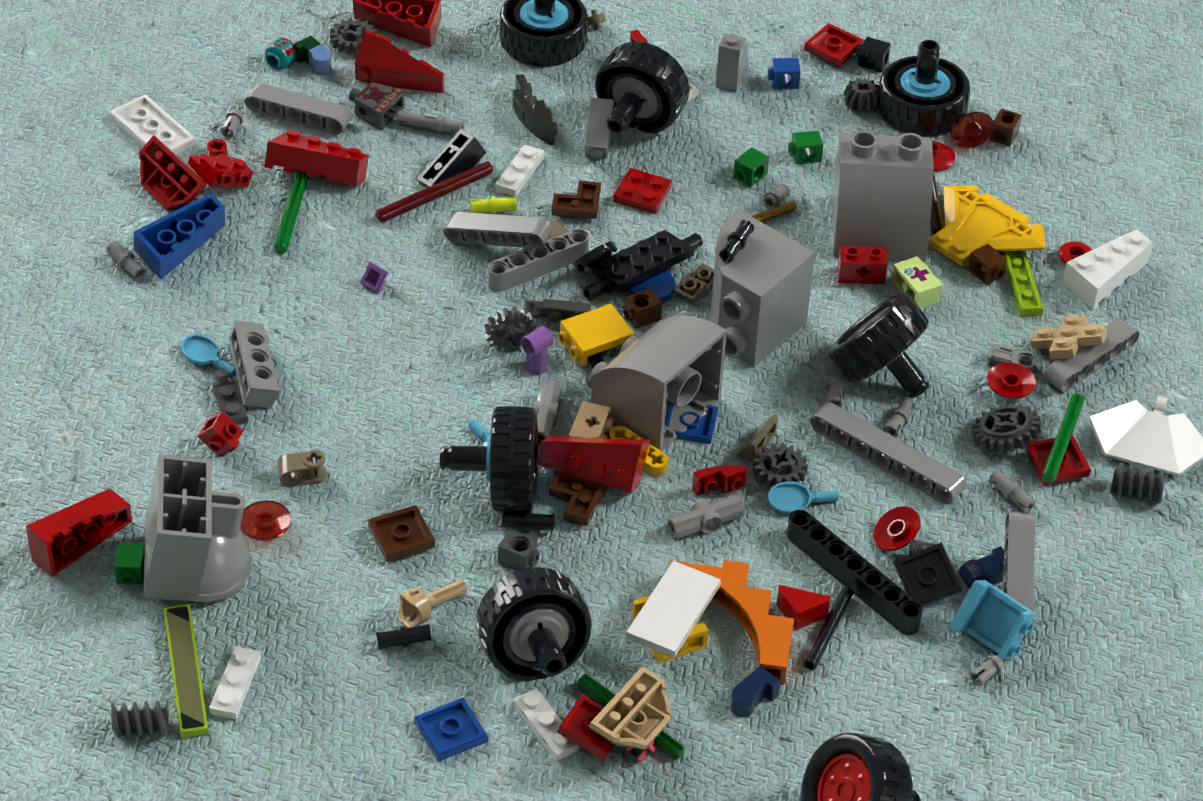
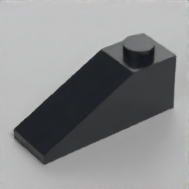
(457, 156)

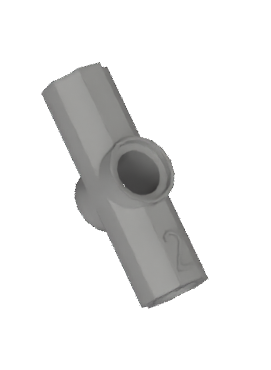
(547, 408)
(706, 516)

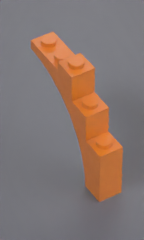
(751, 607)

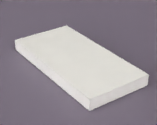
(144, 118)
(673, 609)

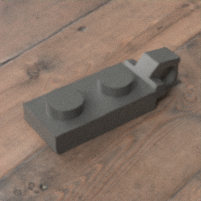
(556, 309)
(229, 398)

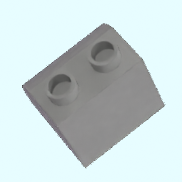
(883, 193)
(761, 292)
(671, 362)

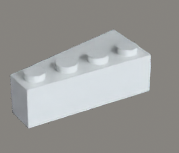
(1106, 267)

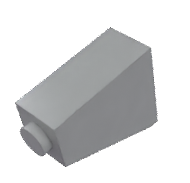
(732, 62)
(598, 134)

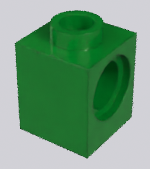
(806, 147)
(751, 167)
(129, 563)

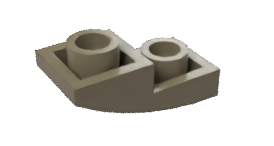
(696, 285)

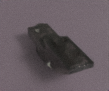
(533, 113)

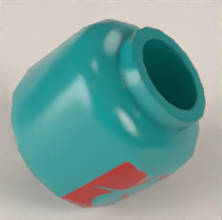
(280, 53)

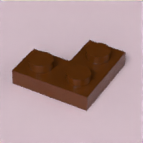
(582, 205)
(581, 494)

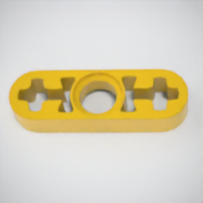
(657, 457)

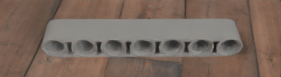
(888, 453)

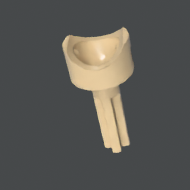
(417, 606)

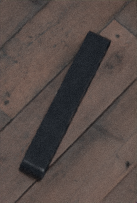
(854, 572)

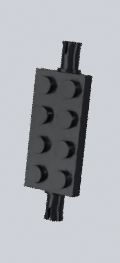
(640, 262)

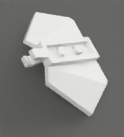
(1148, 437)

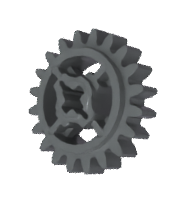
(1006, 428)

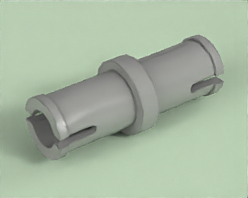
(126, 260)
(899, 417)
(1012, 491)

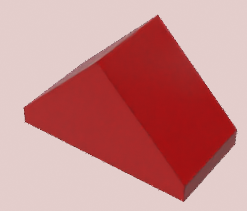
(802, 605)

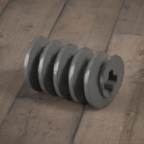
(1138, 482)
(140, 719)

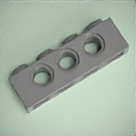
(254, 364)

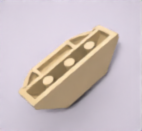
(635, 712)

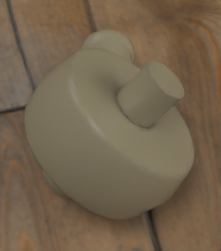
(596, 19)

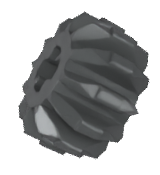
(861, 95)

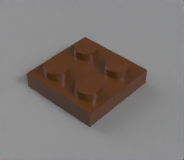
(401, 533)

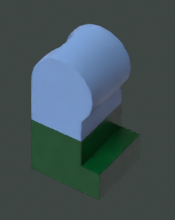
(313, 54)

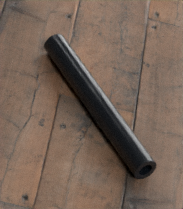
(828, 628)

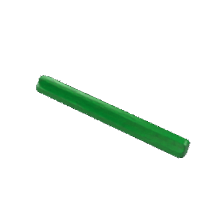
(290, 213)
(1063, 437)
(604, 696)

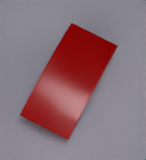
(725, 477)

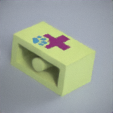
(918, 281)

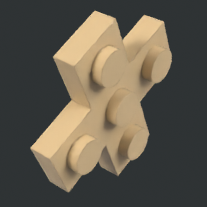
(1066, 339)

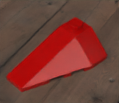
(387, 65)

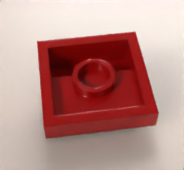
(221, 170)

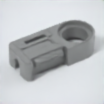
(1003, 354)

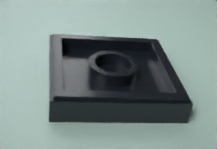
(928, 575)

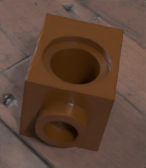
(1006, 127)
(987, 264)
(642, 308)

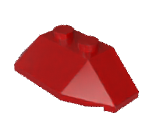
(167, 175)

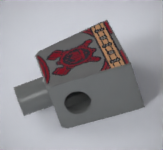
(377, 104)

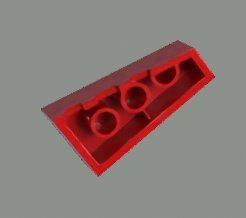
(407, 18)
(317, 158)
(599, 460)
(76, 530)

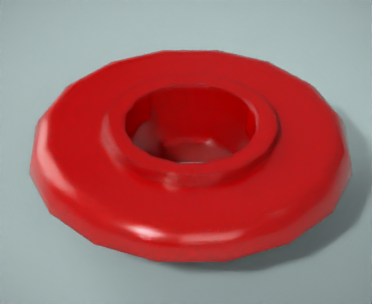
(1072, 248)

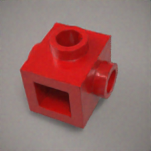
(220, 434)

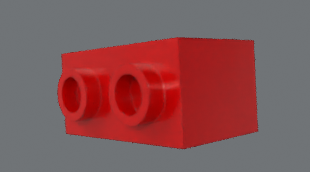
(862, 265)

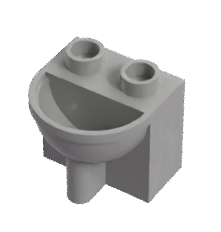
(192, 535)

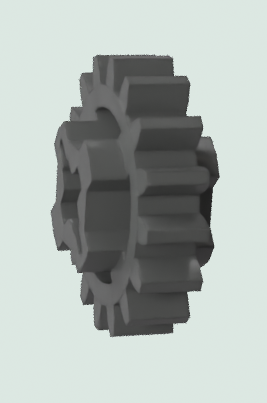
(349, 35)
(508, 328)
(779, 465)

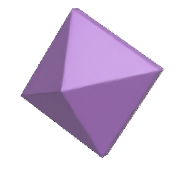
(374, 277)

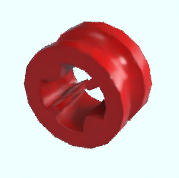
(217, 147)

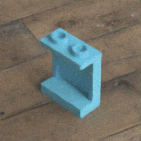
(994, 619)

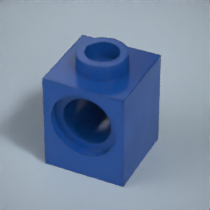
(784, 73)

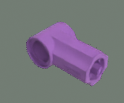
(536, 348)

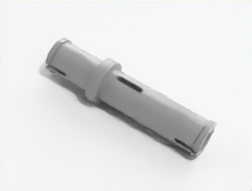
(439, 123)

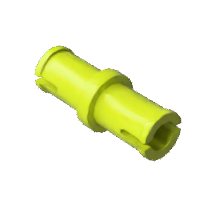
(493, 205)

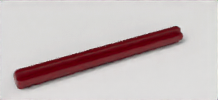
(434, 191)

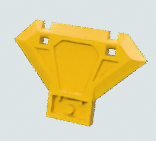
(981, 223)

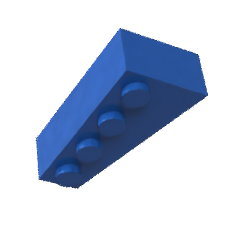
(179, 234)

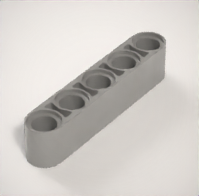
(298, 108)
(498, 230)
(533, 263)
(1088, 359)
(1019, 558)

